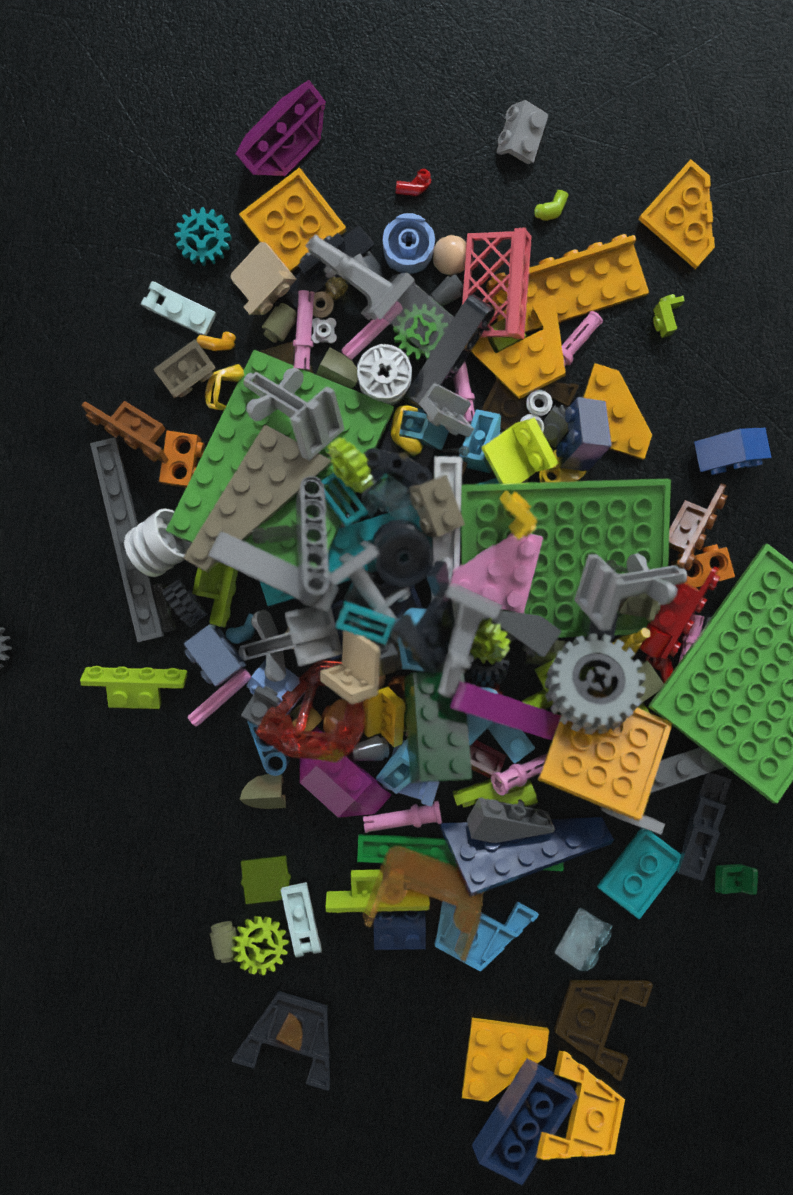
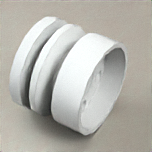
(390, 389)
(152, 548)

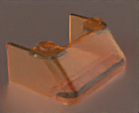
(432, 877)

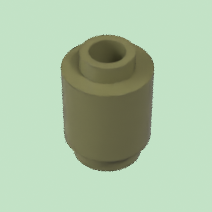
(279, 323)
(222, 941)

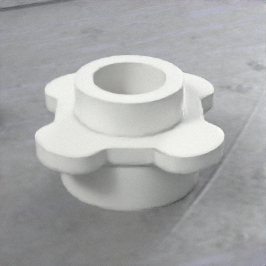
(318, 335)

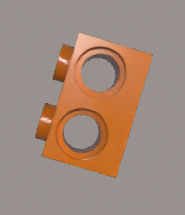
(176, 459)
(703, 568)

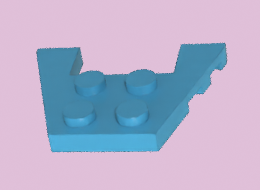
(490, 935)

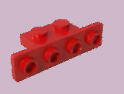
(676, 615)

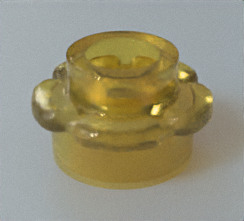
(336, 287)

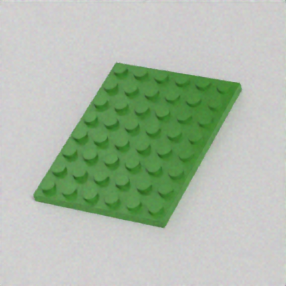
(235, 433)
(575, 522)
(738, 679)

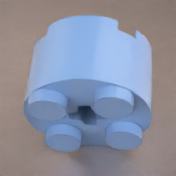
(395, 236)

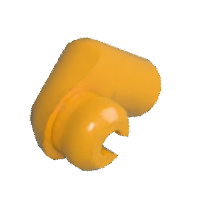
(216, 344)

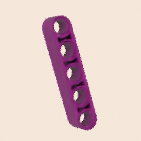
(505, 710)

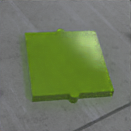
(264, 879)

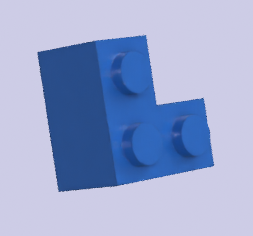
(735, 448)

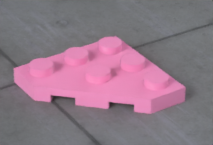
(502, 571)

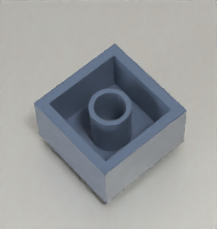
(214, 655)

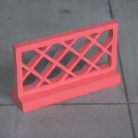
(516, 279)

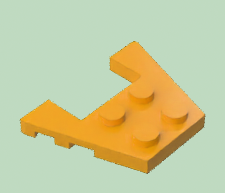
(531, 361)
(593, 1116)

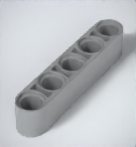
(264, 567)

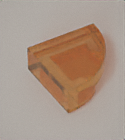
(291, 1032)

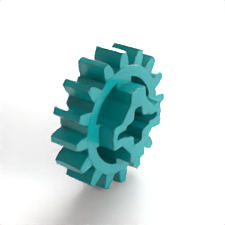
(201, 226)

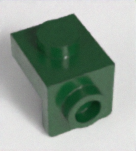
(736, 879)

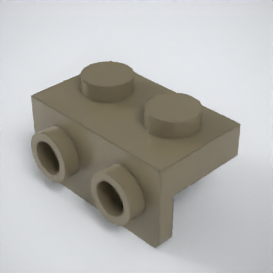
(185, 369)
(436, 507)

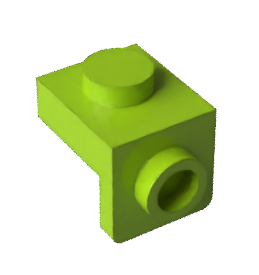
(664, 318)

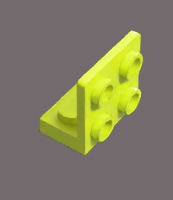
(519, 452)

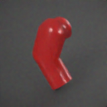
(416, 186)
(663, 666)

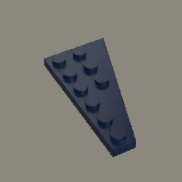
(494, 864)

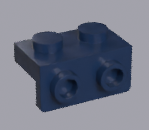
(399, 930)

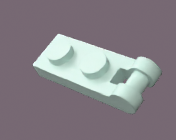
(179, 309)
(300, 919)

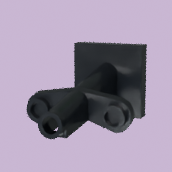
(399, 464)

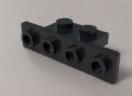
(311, 268)

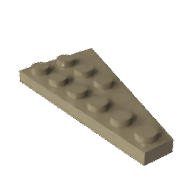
(256, 492)

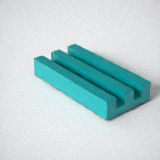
(354, 516)
(367, 613)

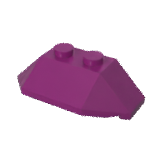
(284, 133)
(343, 786)

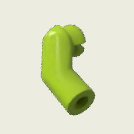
(552, 209)

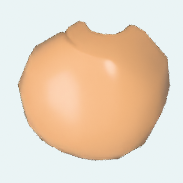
(450, 255)

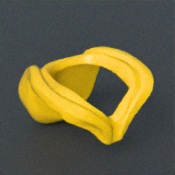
(232, 373)
(410, 445)

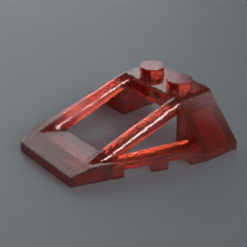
(293, 741)

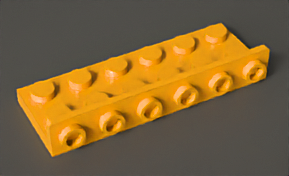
(581, 281)

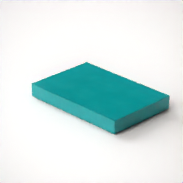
(640, 872)

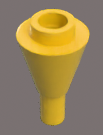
(633, 640)

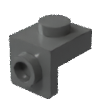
(555, 425)

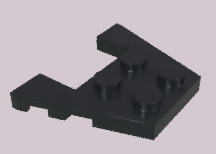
(434, 630)
(315, 1041)

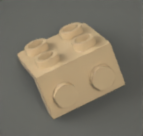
(262, 279)
(359, 672)

